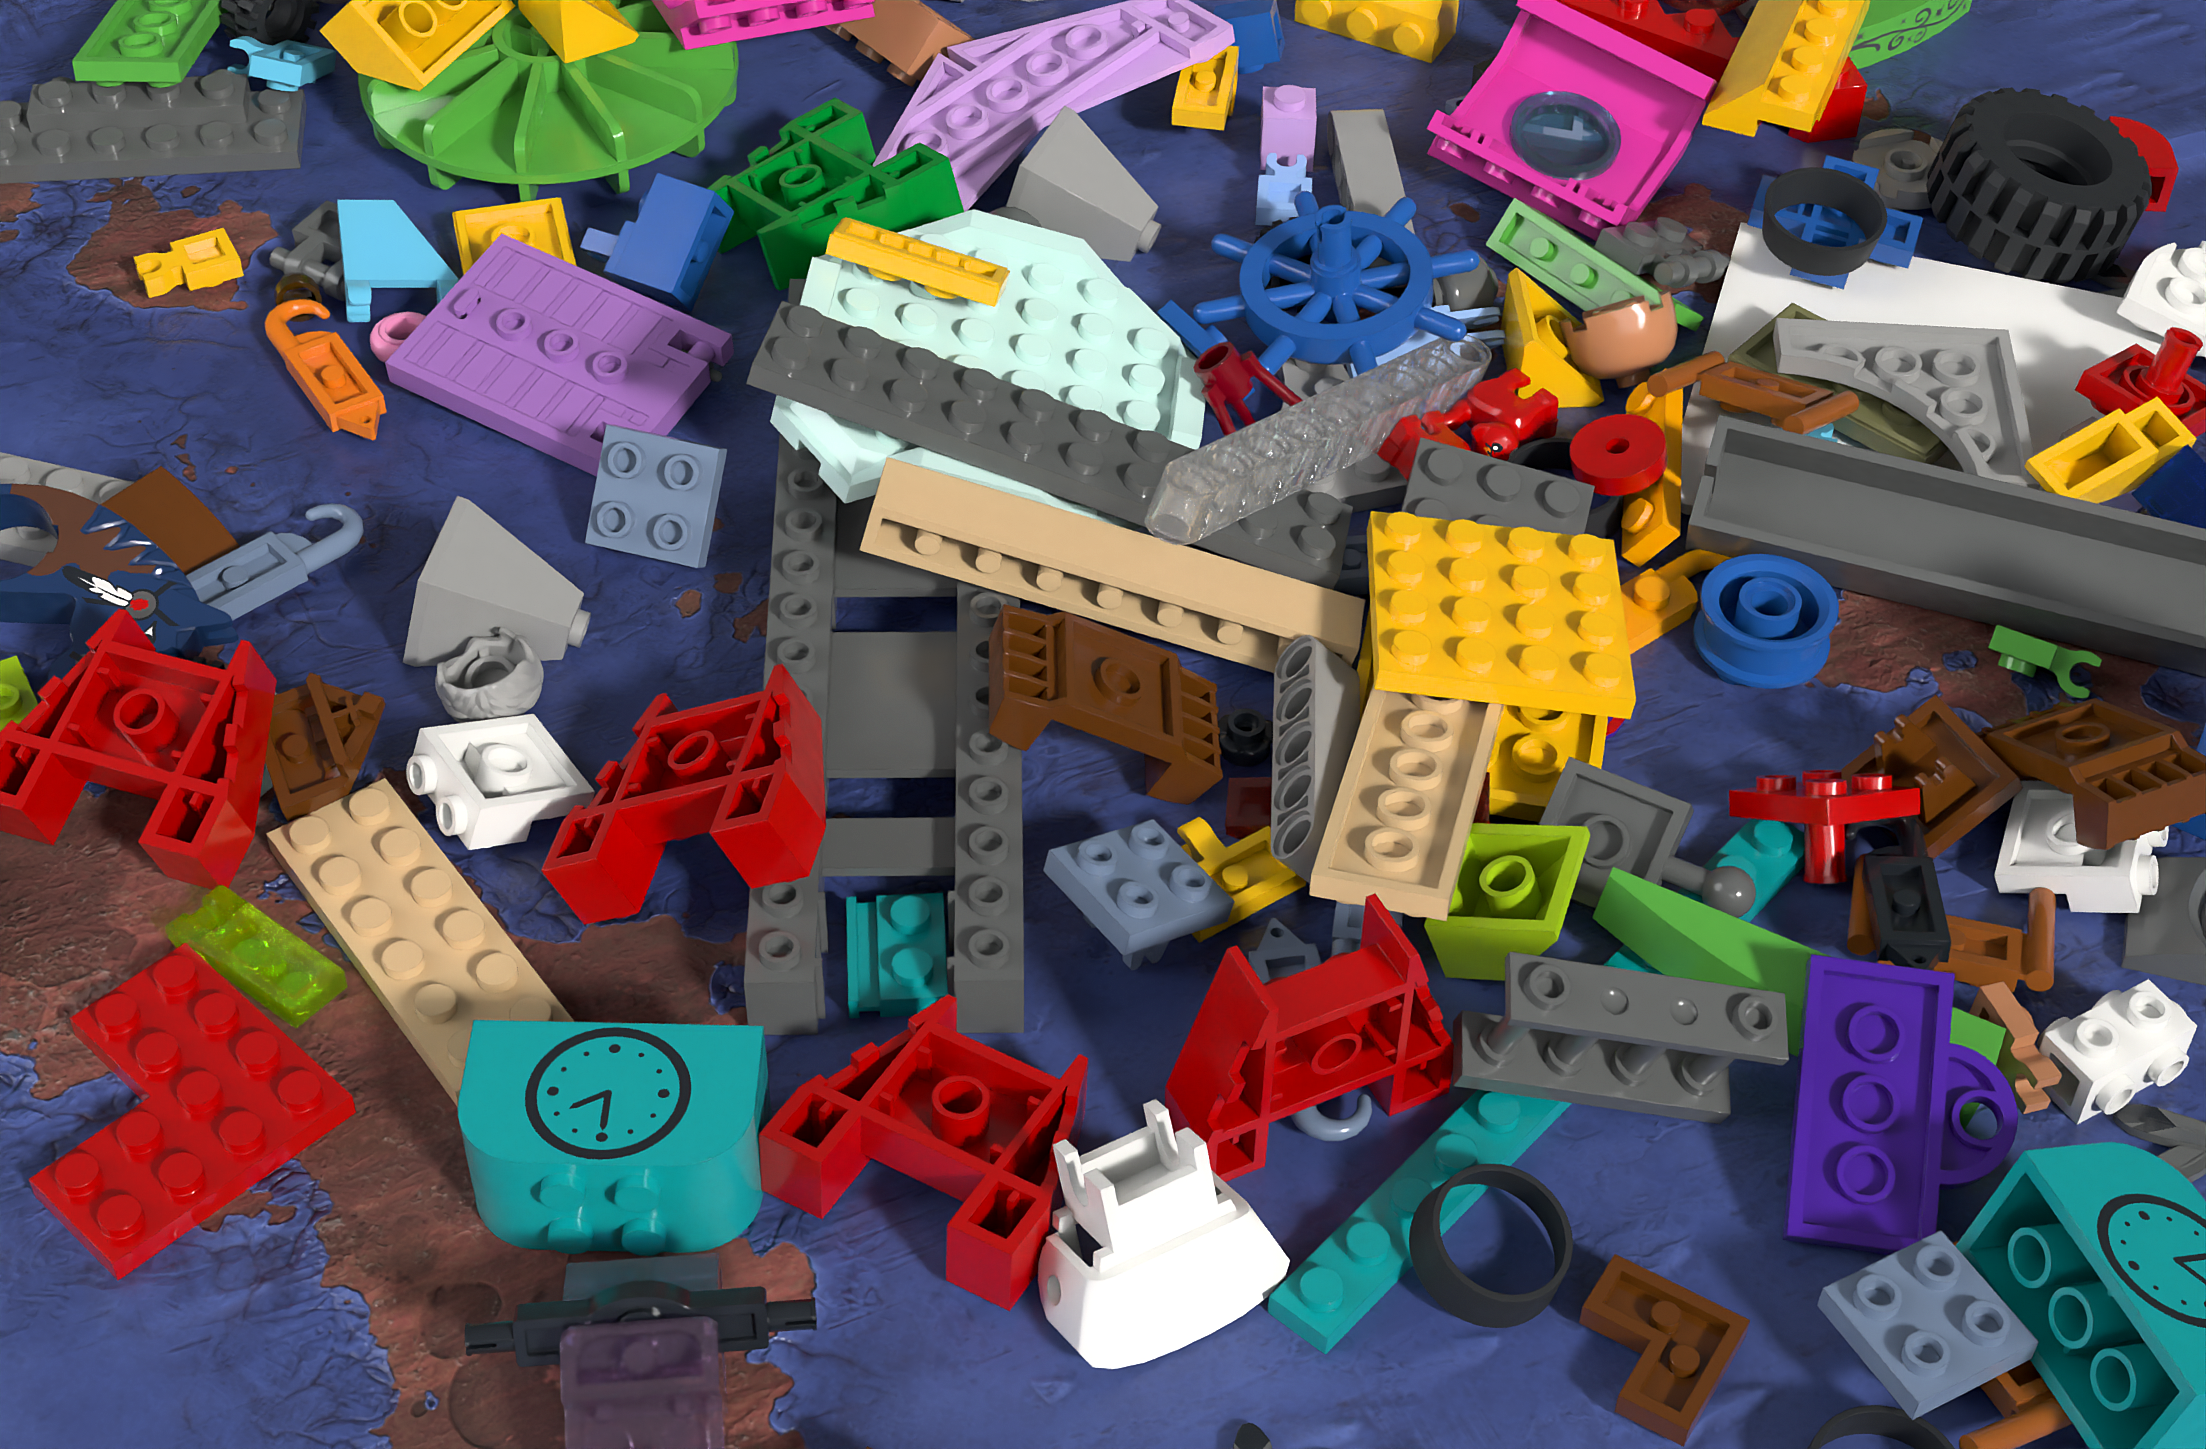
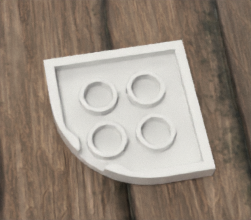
(2169, 292)

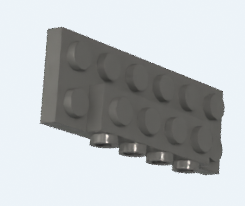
(149, 131)

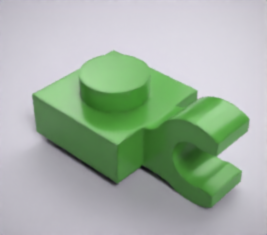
(2026, 653)

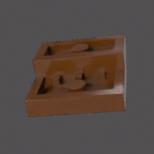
(173, 520)

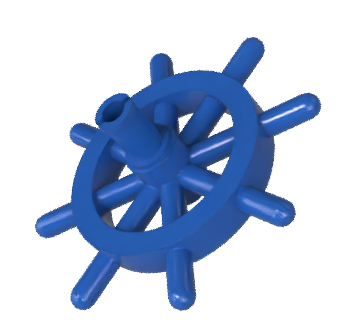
(1337, 285)

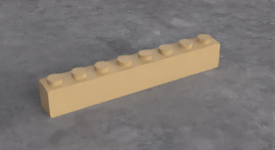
(1102, 570)

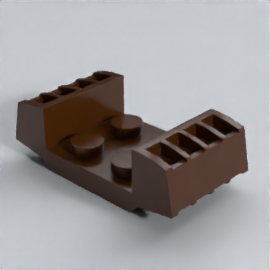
(1106, 687)
(2117, 765)

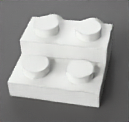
(494, 778)
(2044, 853)

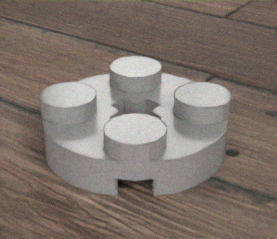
(1901, 166)

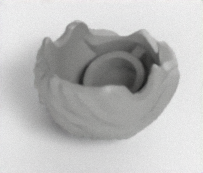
(491, 679)

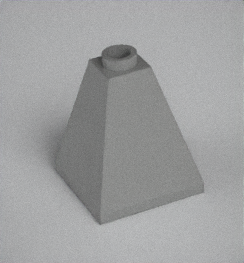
(1084, 191)
(485, 582)

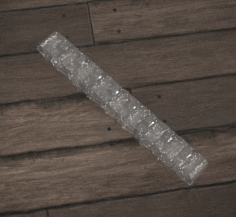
(1308, 440)

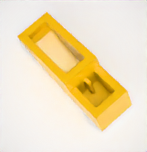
(2111, 453)

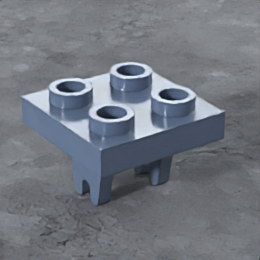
(656, 496)
(1138, 889)
(1927, 1324)

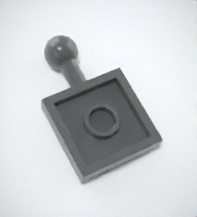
(1638, 834)

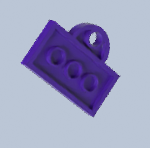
(1883, 1107)

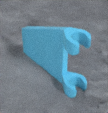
(385, 252)

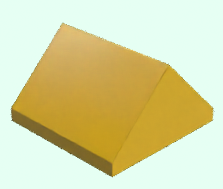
(578, 26)
(1538, 348)

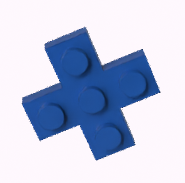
(1835, 229)

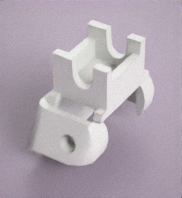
(1174, 1254)

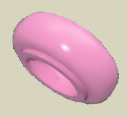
(390, 331)

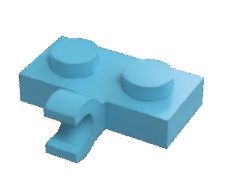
(284, 64)

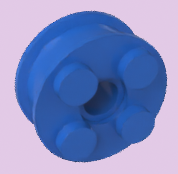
(1765, 621)

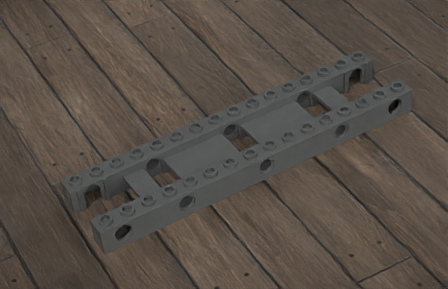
(888, 712)

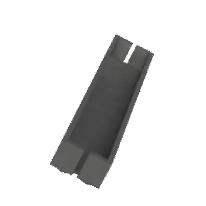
(1957, 543)

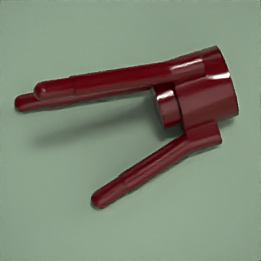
(1228, 381)

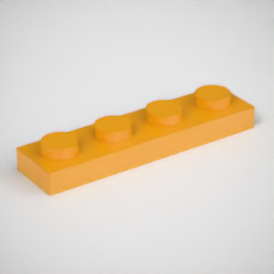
(1654, 514)

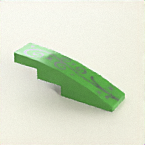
(1900, 25)

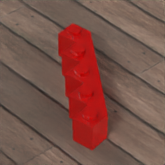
(1705, 45)

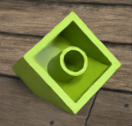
(1508, 897)

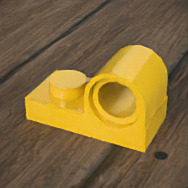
(1207, 92)

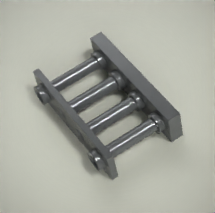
(1618, 1038)

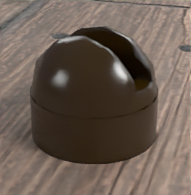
(296, 281)

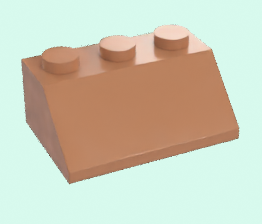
(904, 34)

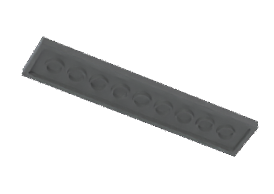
(1024, 436)

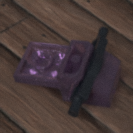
(643, 1348)

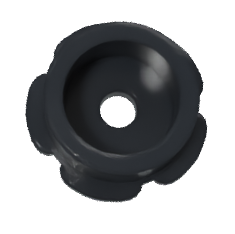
(1245, 737)

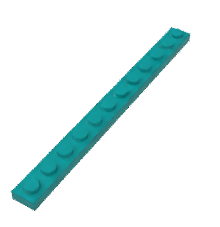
(1490, 1128)

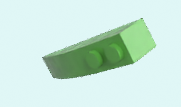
(1715, 947)

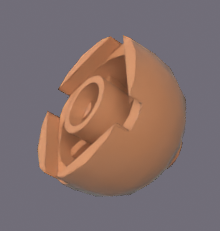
(1623, 339)

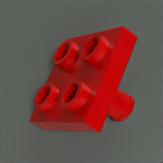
(2140, 376)
(1824, 807)

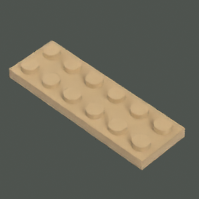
(1407, 803)
(410, 925)

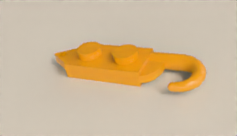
(1663, 597)

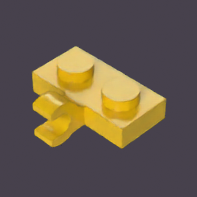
(1242, 870)

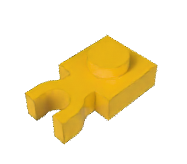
(195, 260)

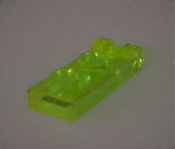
(259, 956)

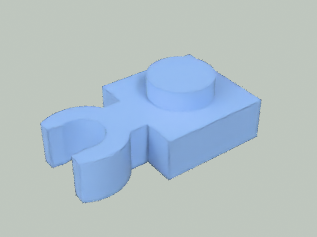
(1279, 188)

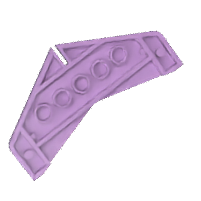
(1011, 85)

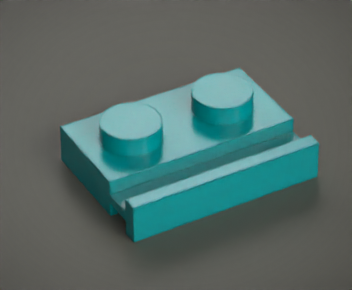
(896, 954)

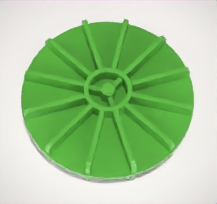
(531, 120)

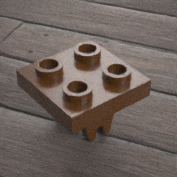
(1950, 764)

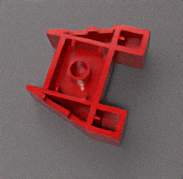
(153, 731)
(724, 768)
(1308, 1039)
(948, 1119)

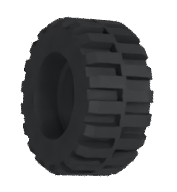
(2038, 185)

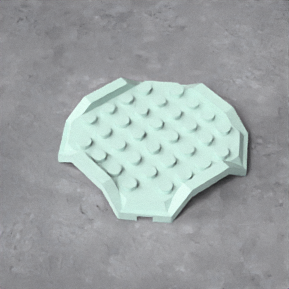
(1055, 329)

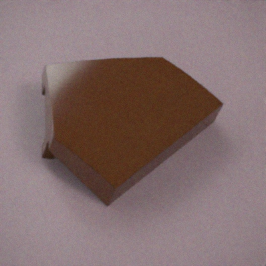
(318, 743)

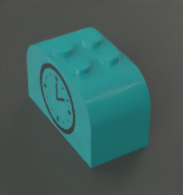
(615, 1133)
(2110, 1277)

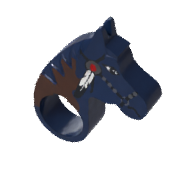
(95, 571)

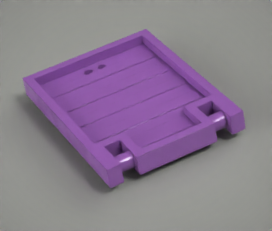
(556, 354)

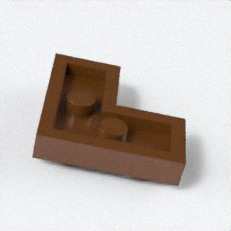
(1681, 1340)

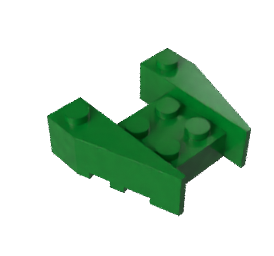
(826, 174)

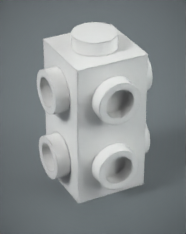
(2116, 1050)

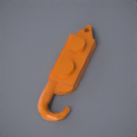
(326, 371)

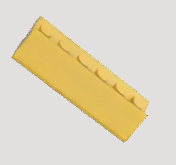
(1785, 64)

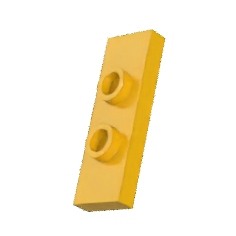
(899, 256)

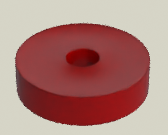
(1619, 454)

